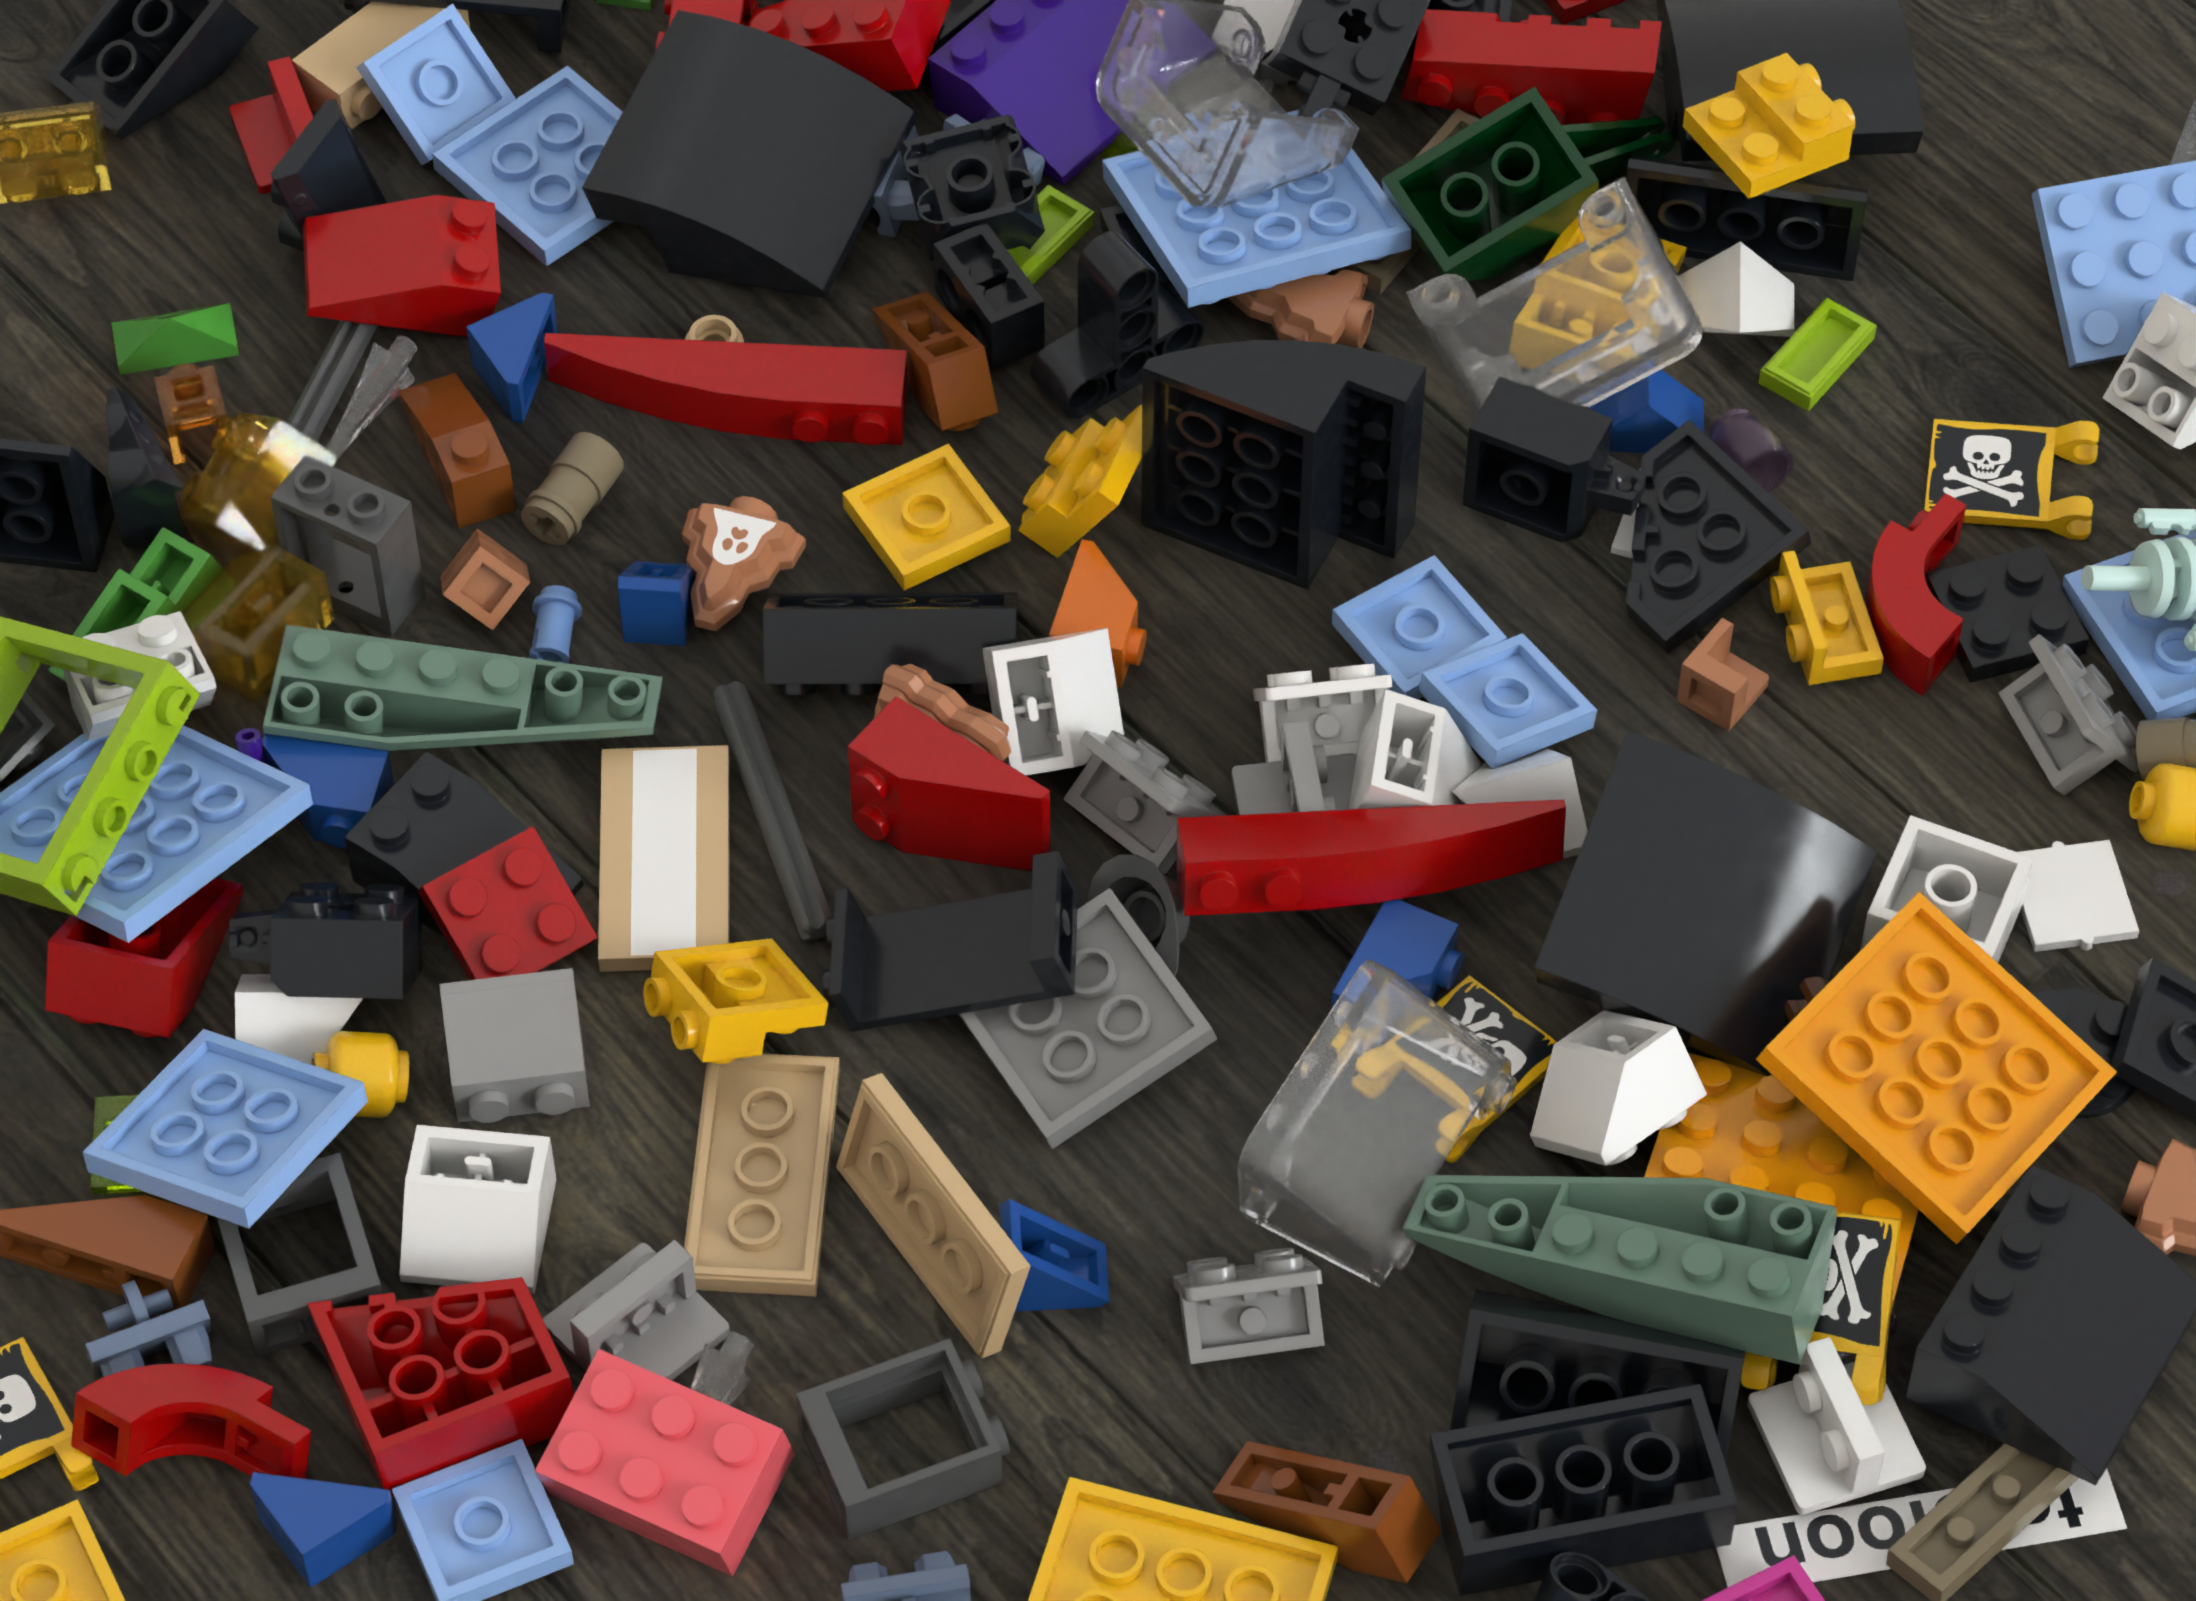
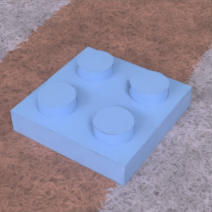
(435, 83)
(1415, 624)
(1508, 700)
(483, 1525)

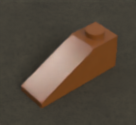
(943, 358)
(460, 449)
(113, 1243)
(1363, 1510)

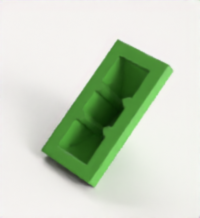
(175, 338)

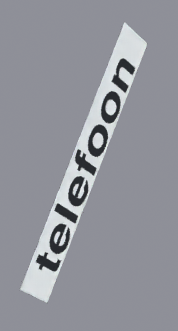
(1858, 1536)

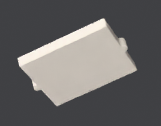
(2076, 897)

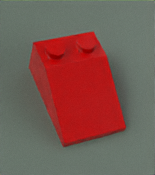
(404, 264)
(943, 794)
(143, 982)

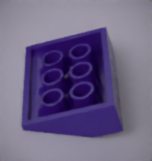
(1040, 69)

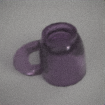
(1753, 447)

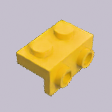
(1825, 621)

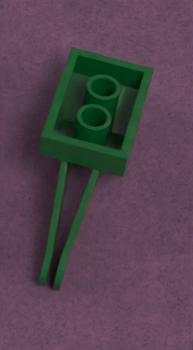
(1512, 183)

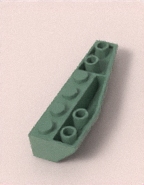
(442, 696)
(1645, 1250)

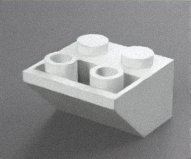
(2160, 374)
(165, 637)
(1052, 695)
(1410, 756)
(1614, 1088)
(475, 1206)

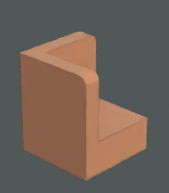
(484, 579)
(1719, 682)

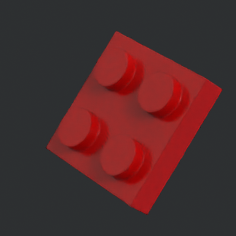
(508, 910)

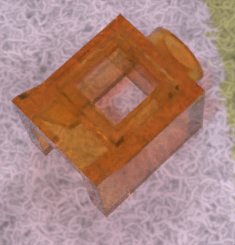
(188, 400)

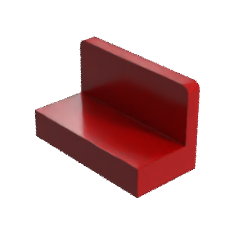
(271, 122)

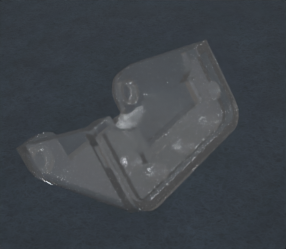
(1190, 103)
(1574, 322)
(1367, 1122)

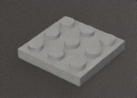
(1107, 1041)

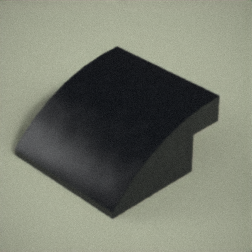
(1852, 44)
(748, 156)
(1281, 451)
(1702, 902)

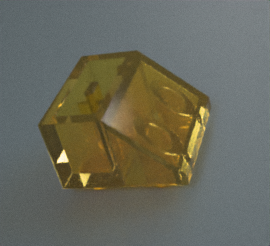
(53, 151)
(236, 485)
(246, 611)

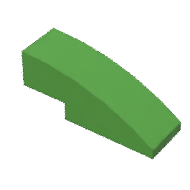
(160, 584)

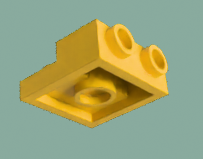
(1772, 126)
(1082, 481)
(730, 996)

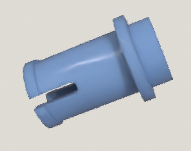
(556, 614)

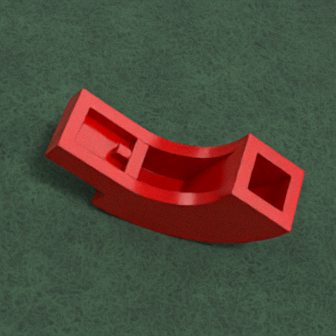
(1909, 623)
(187, 1412)

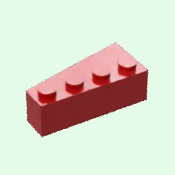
(1578, 70)

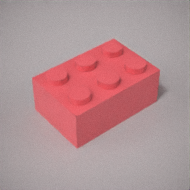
(665, 1462)

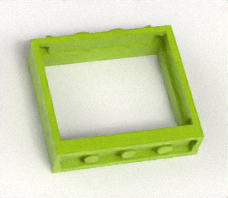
(119, 772)

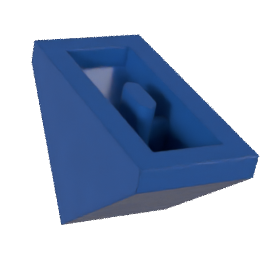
(511, 352)
(1649, 412)
(655, 602)
(1065, 1264)
(322, 1522)

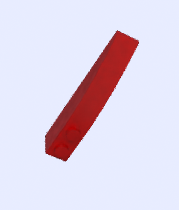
(742, 385)
(1358, 854)

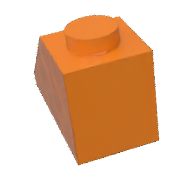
(1098, 600)

